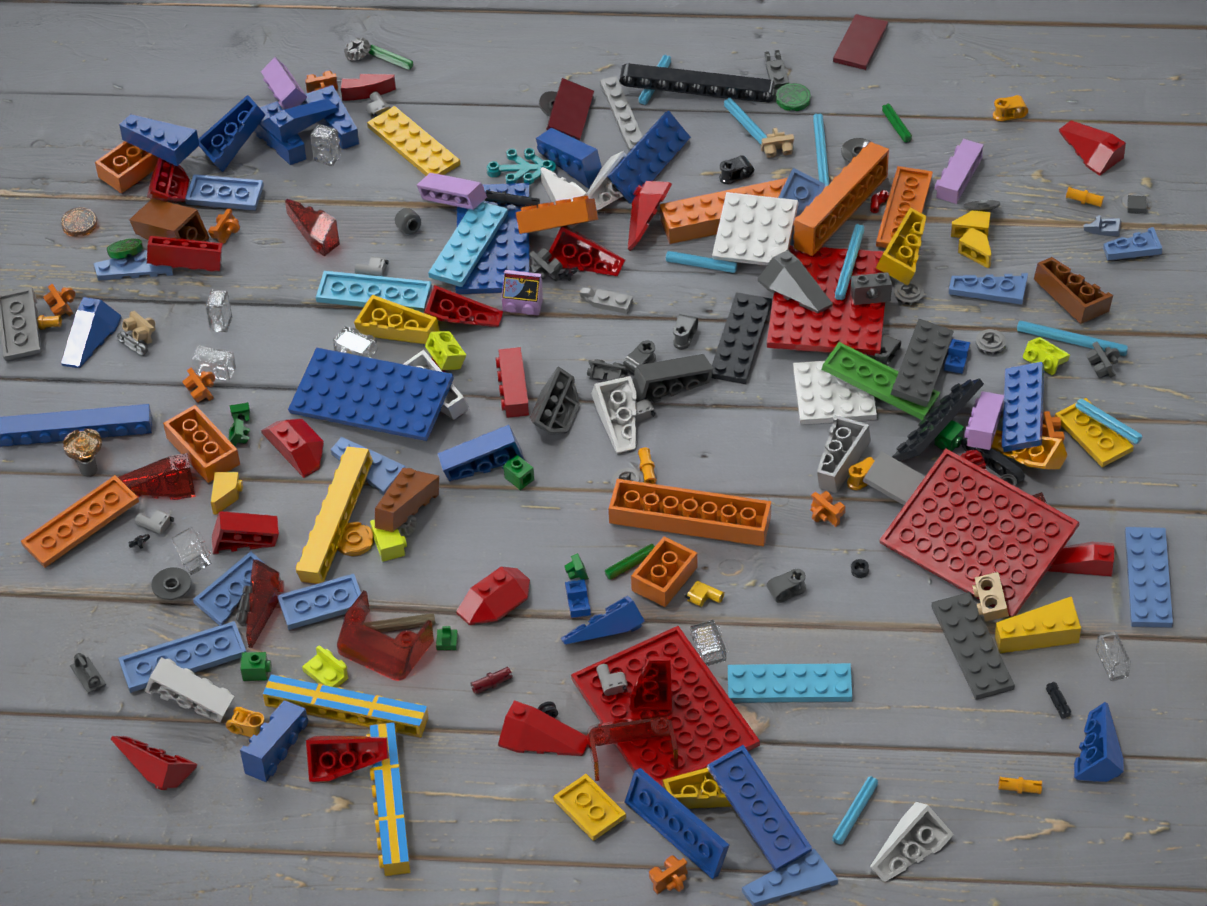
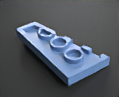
(129, 266)
(1002, 289)
(382, 471)
(225, 593)
(799, 876)

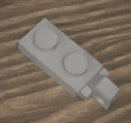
(607, 300)

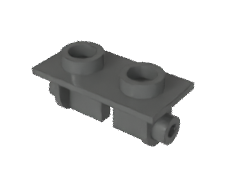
(600, 368)
(87, 673)

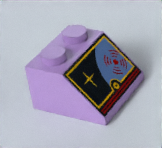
(522, 292)

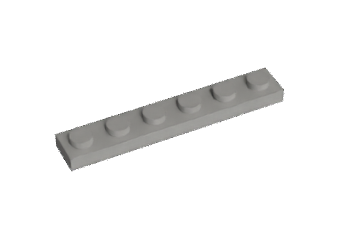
(621, 111)

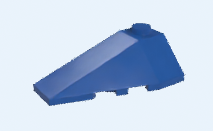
(296, 119)
(90, 327)
(619, 618)

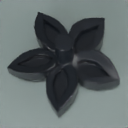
(568, 272)
(139, 540)

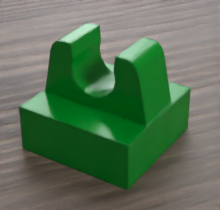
(240, 409)
(238, 433)
(576, 568)
(446, 638)

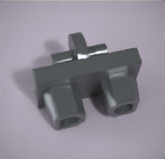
(541, 259)
(1106, 358)

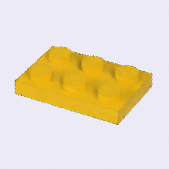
(589, 807)

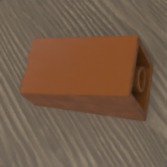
(169, 221)

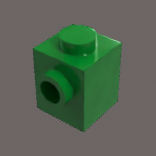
(950, 436)
(518, 472)
(255, 666)

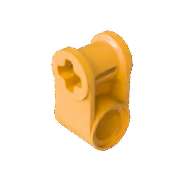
(1010, 107)
(857, 473)
(245, 722)

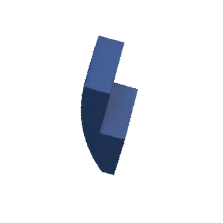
(957, 356)
(577, 598)

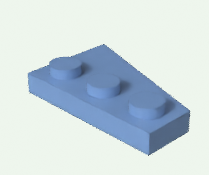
(1139, 245)

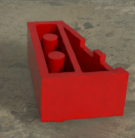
(244, 530)

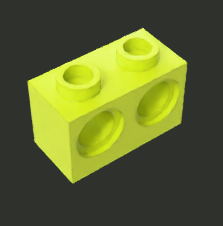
(445, 350)

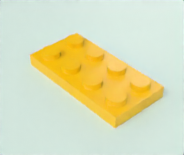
(1097, 439)

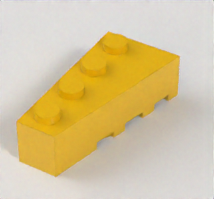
(902, 251)
(394, 321)

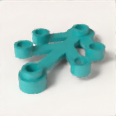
(522, 166)

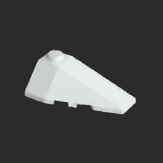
(559, 188)
(602, 188)
(616, 407)
(913, 838)

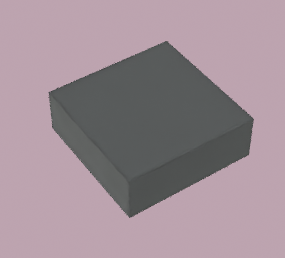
(1136, 204)

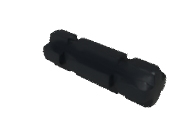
(1058, 700)

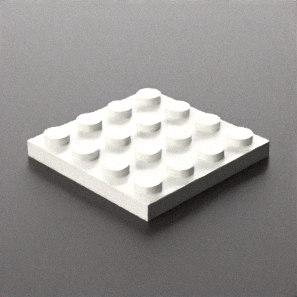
(754, 228)
(824, 395)

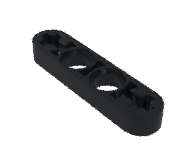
(997, 462)

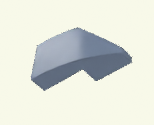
(1104, 227)

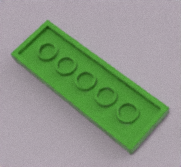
(872, 378)

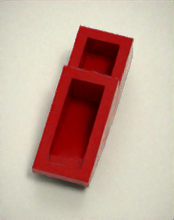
(367, 84)

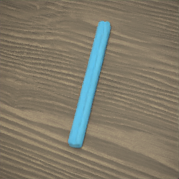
(821, 149)
(849, 262)
(1068, 337)

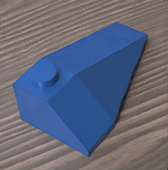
(1100, 751)

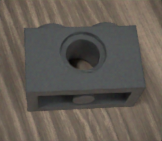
(871, 288)

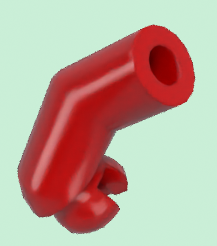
(878, 199)

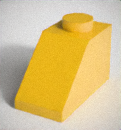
(976, 219)
(975, 247)
(225, 490)

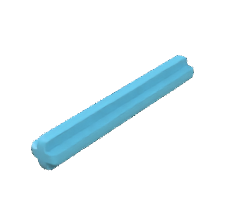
(647, 93)
(745, 120)
(699, 261)
(1108, 421)
(855, 810)

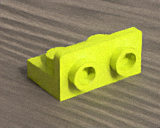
(1043, 351)
(326, 668)

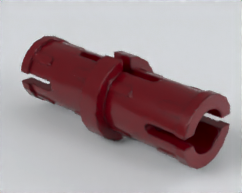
(491, 680)

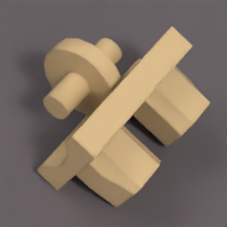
(777, 141)
(141, 327)

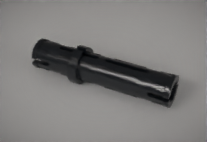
(510, 199)

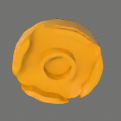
(356, 539)

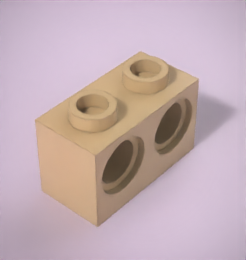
(992, 596)

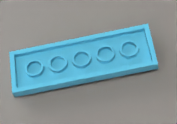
(468, 244)
(357, 289)
(790, 683)

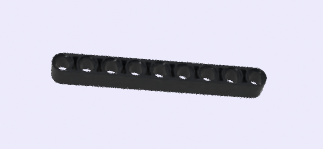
(697, 82)

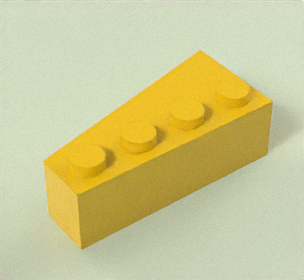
(1039, 628)
(696, 790)

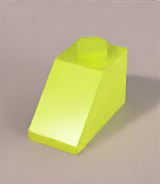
(389, 544)

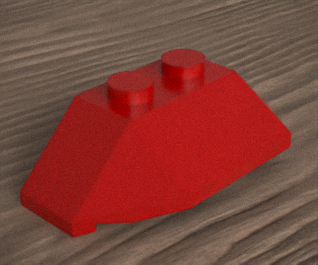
(168, 182)
(297, 444)
(494, 596)

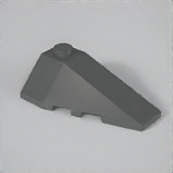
(790, 278)

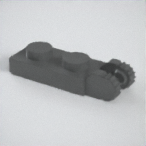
(776, 69)

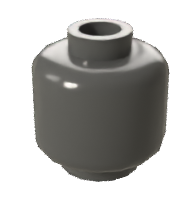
(408, 221)

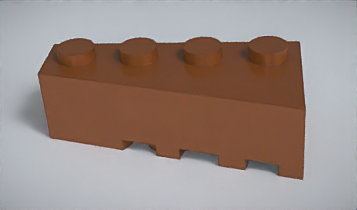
(1072, 291)
(404, 497)

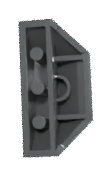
(556, 403)

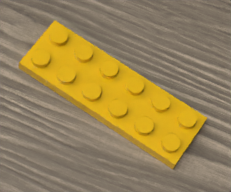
(413, 142)

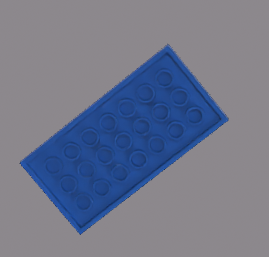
(505, 251)
(371, 394)

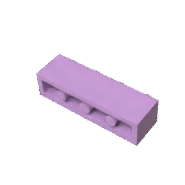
(283, 84)
(959, 171)
(451, 191)
(984, 420)

